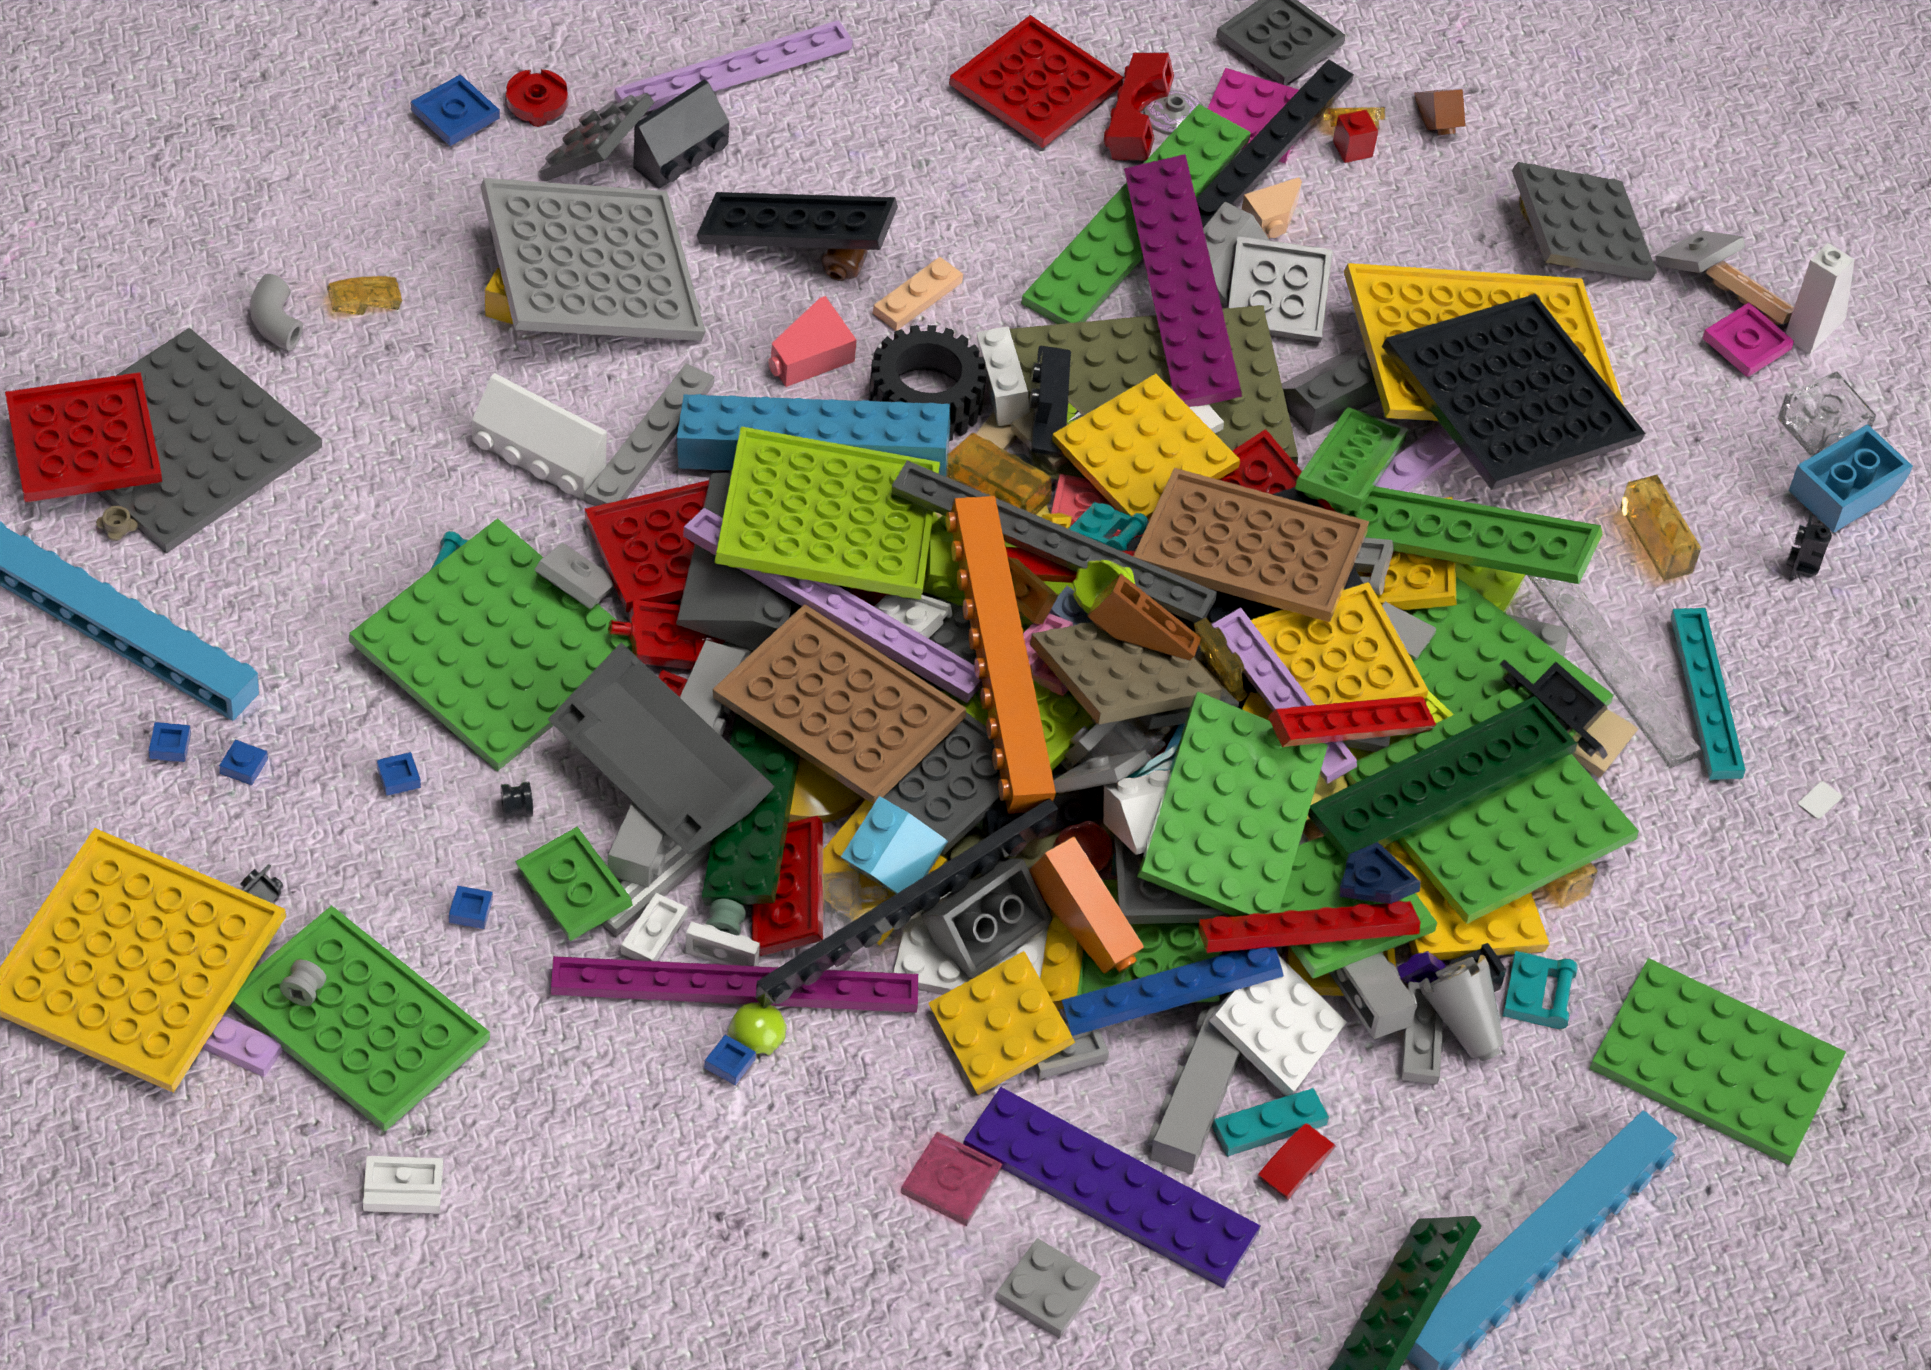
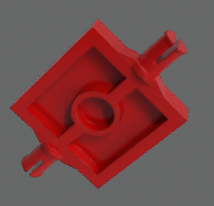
(658, 638)

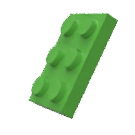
(574, 883)

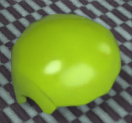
(758, 1027)

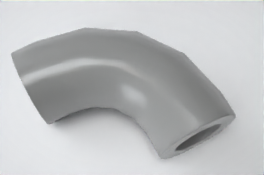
(269, 316)

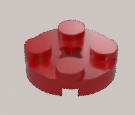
(541, 109)

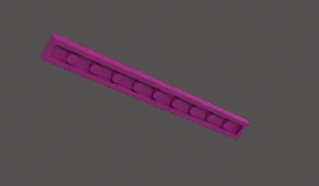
(728, 984)

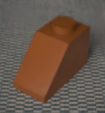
(1442, 109)

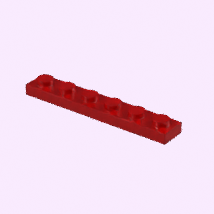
(1351, 720)
(1309, 926)

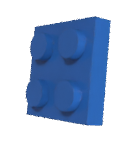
(455, 110)

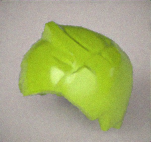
(1095, 579)

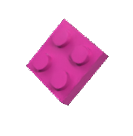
(1748, 339)

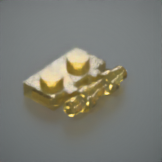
(1220, 659)

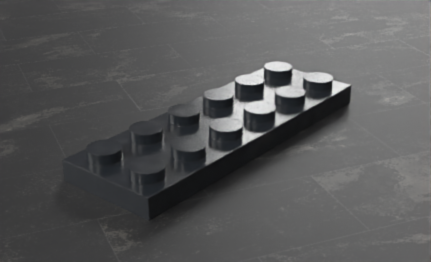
(797, 220)

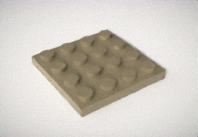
(1118, 677)

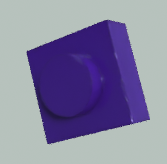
(1420, 967)

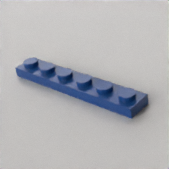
(1171, 988)

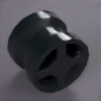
(516, 800)

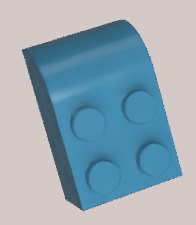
(1850, 478)

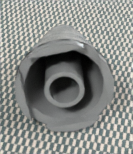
(1467, 1006)

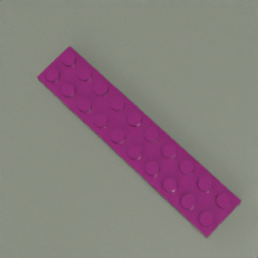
(1182, 282)

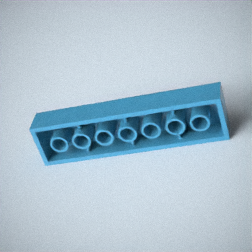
(712, 426)

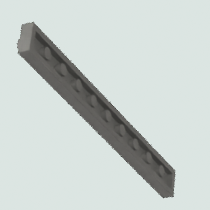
(1057, 542)

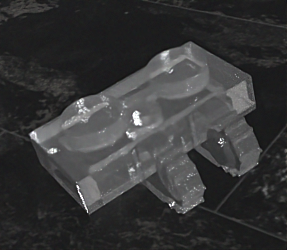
(843, 899)

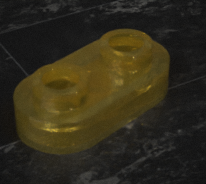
(1375, 113)

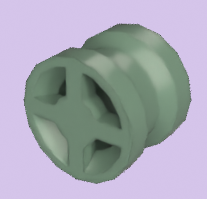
(726, 916)

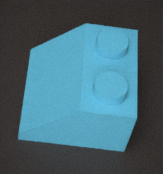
(893, 847)

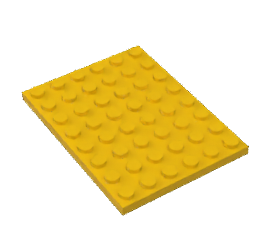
(1408, 298)

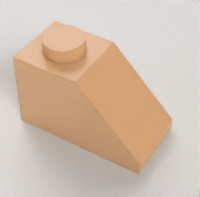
(1273, 206)

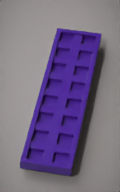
(1113, 1187)

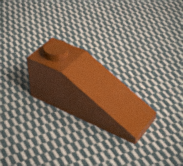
(1138, 619)

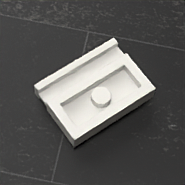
(920, 615)
(403, 1184)

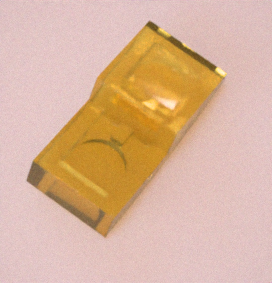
(358, 293)

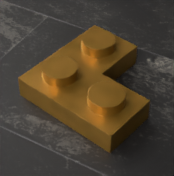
(1031, 593)

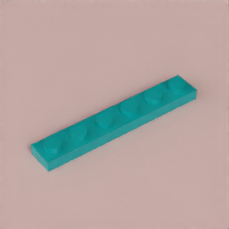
(1707, 694)

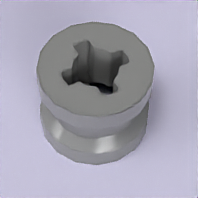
(303, 982)

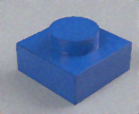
(169, 742)
(243, 762)
(398, 773)
(470, 907)
(730, 1060)

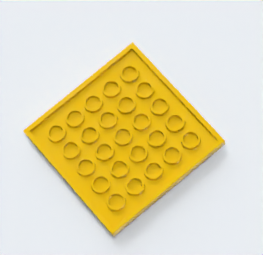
(134, 959)

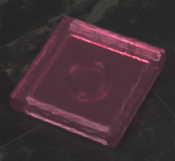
(951, 1178)

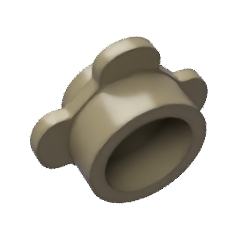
(116, 522)

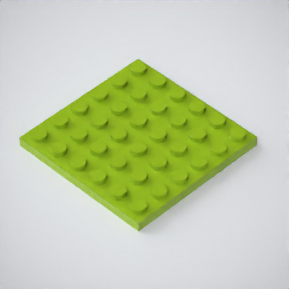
(824, 514)

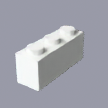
(1004, 375)

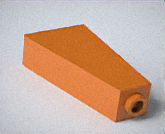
(1086, 906)

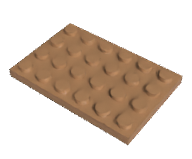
(1252, 544)
(839, 703)

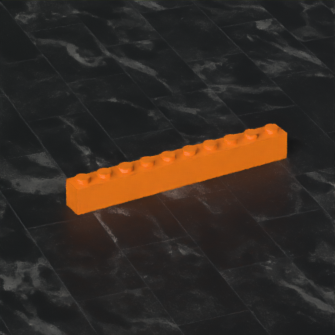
(1001, 654)

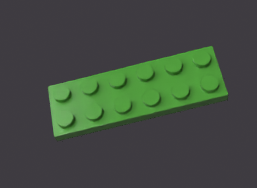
(1351, 459)

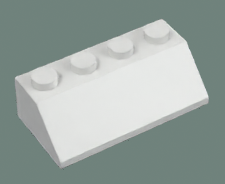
(539, 436)
(1133, 806)

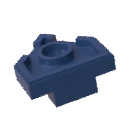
(1377, 876)

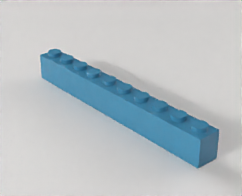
(125, 626)
(1541, 1242)

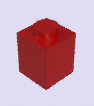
(1355, 136)

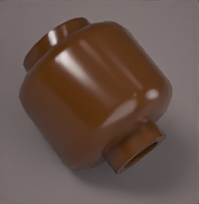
(843, 263)

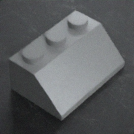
(1221, 240)

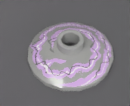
(1170, 111)

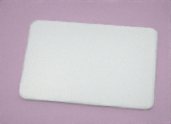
(1820, 800)

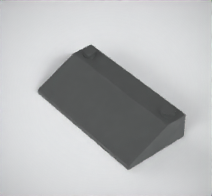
(724, 598)
(659, 751)

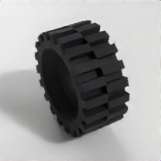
(937, 353)

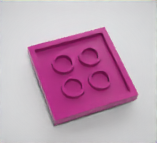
(1250, 101)

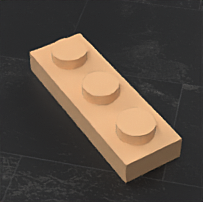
(1750, 292)
(917, 293)

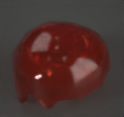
(1092, 840)

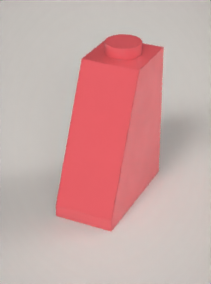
(812, 345)

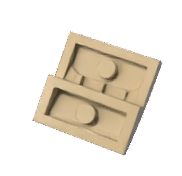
(1613, 734)

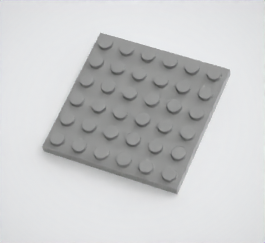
(591, 260)

